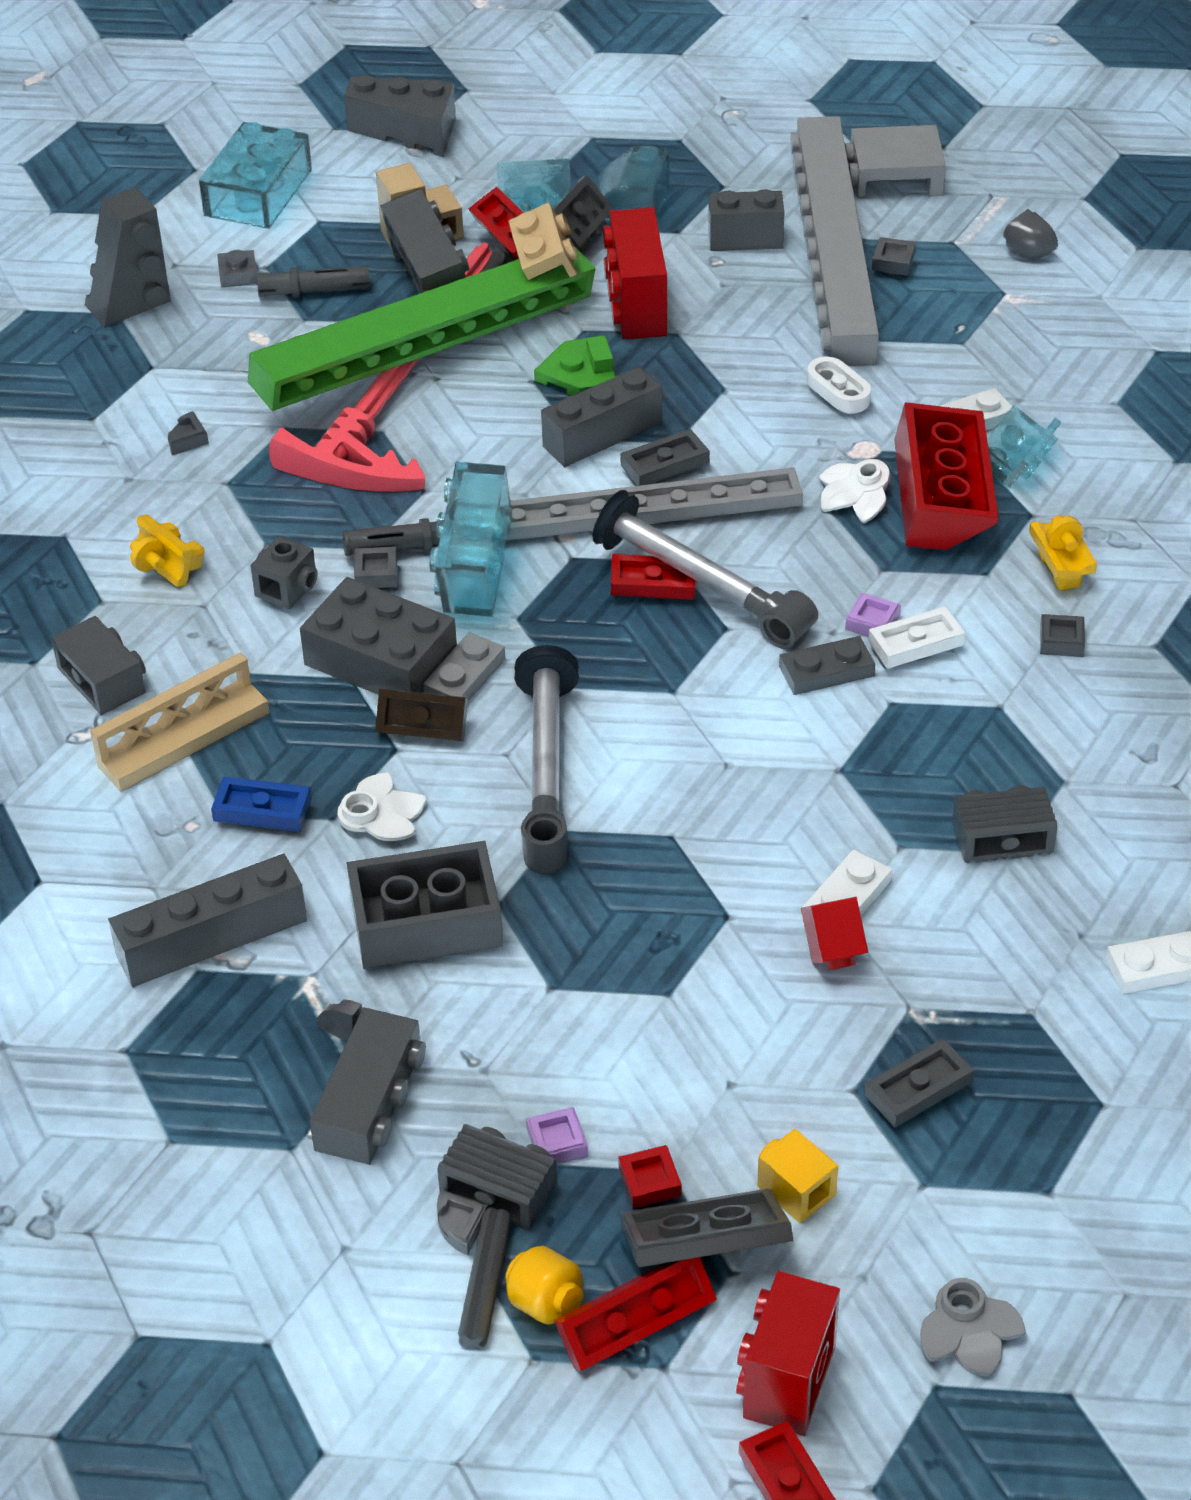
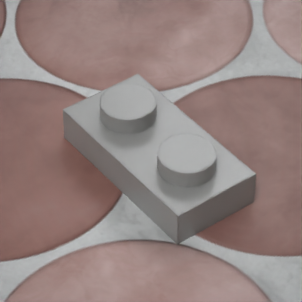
(466, 667)

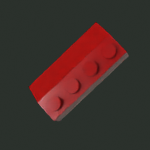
(944, 475)

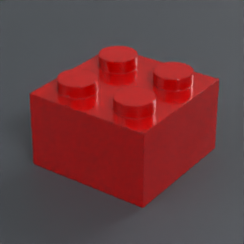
(788, 1352)

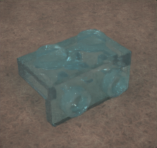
(1016, 444)

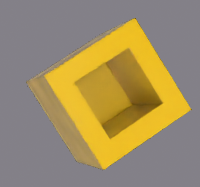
(797, 1174)

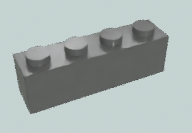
(208, 919)

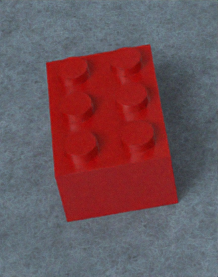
(636, 273)

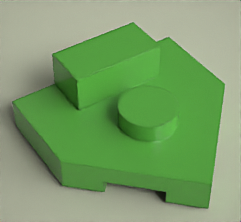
(577, 365)

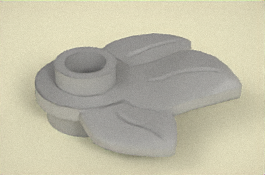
(971, 1333)

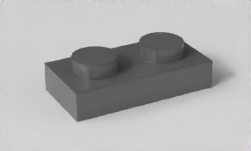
(665, 458)
(827, 665)
(919, 1082)

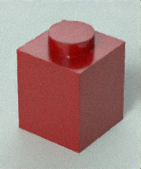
(835, 932)

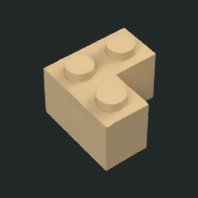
(402, 180)

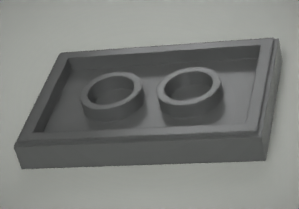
(705, 1227)

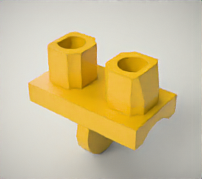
(162, 550)
(1063, 550)

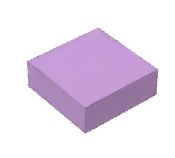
(871, 613)
(558, 1134)

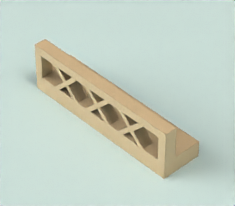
(179, 729)

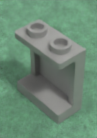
(896, 155)

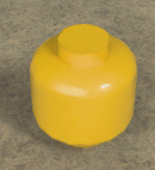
(544, 1284)

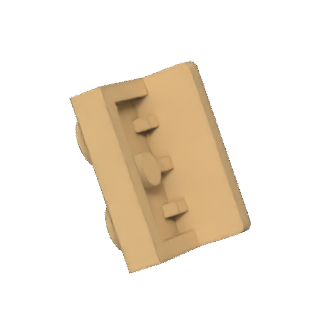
(543, 241)

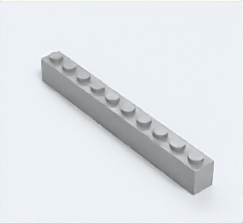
(834, 242)

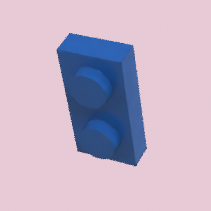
(261, 804)

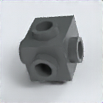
(284, 572)

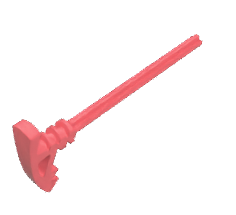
(341, 453)

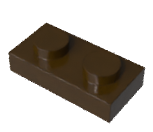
(421, 714)

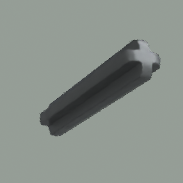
(484, 1278)

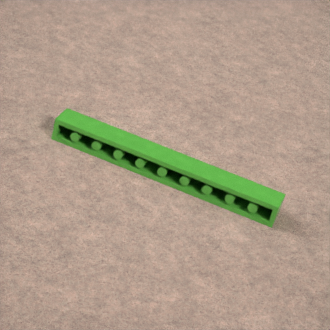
(410, 330)

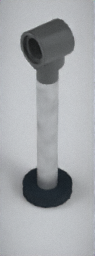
(780, 616)
(546, 675)

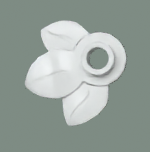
(853, 486)
(381, 809)

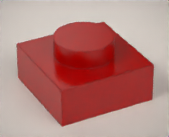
(650, 1176)

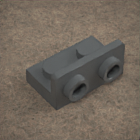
(584, 210)

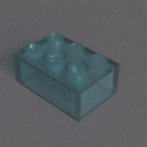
(255, 175)
(472, 539)

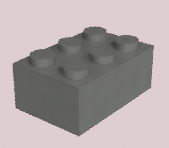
(376, 638)
(425, 904)

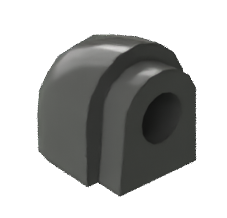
(1030, 236)

